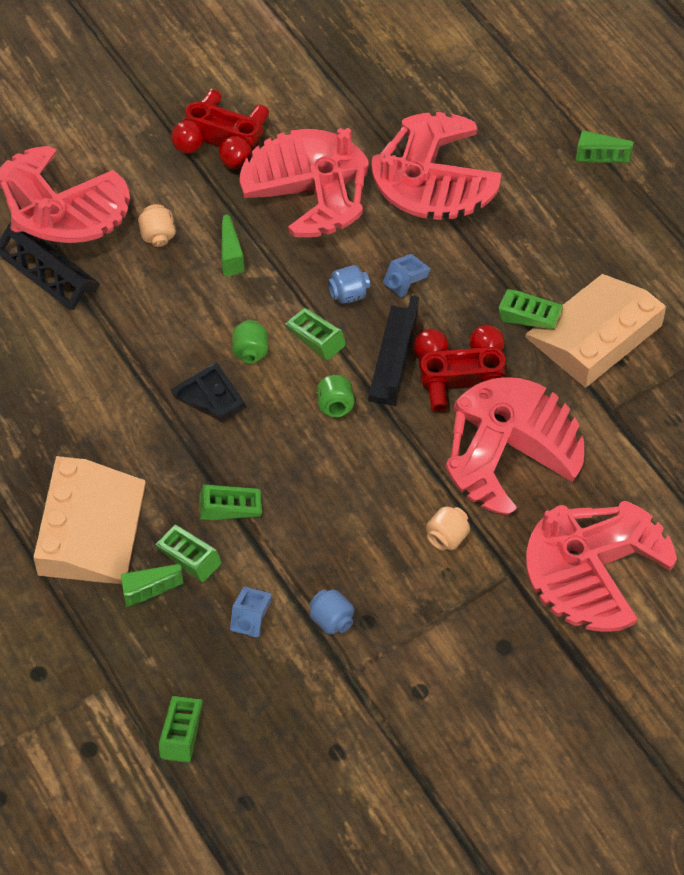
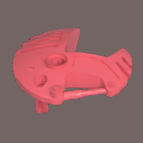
(305, 163)
(420, 184)
(65, 217)
(532, 426)
(580, 582)

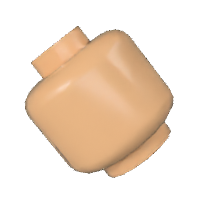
(156, 225)
(447, 528)

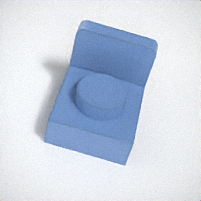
(405, 272)
(249, 611)

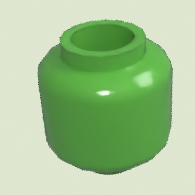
(249, 341)
(335, 396)

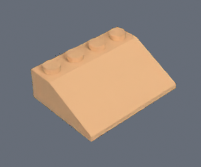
(599, 327)
(88, 522)

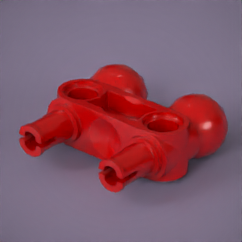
(230, 131)
(458, 367)

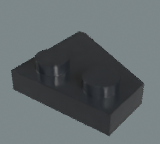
(210, 393)

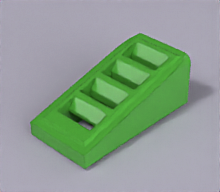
(603, 148)
(232, 254)
(515, 301)
(328, 344)
(229, 511)
(201, 565)
(151, 582)
(180, 747)

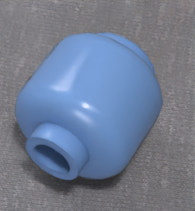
(348, 284)
(331, 611)

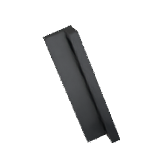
(53, 259)
(394, 353)

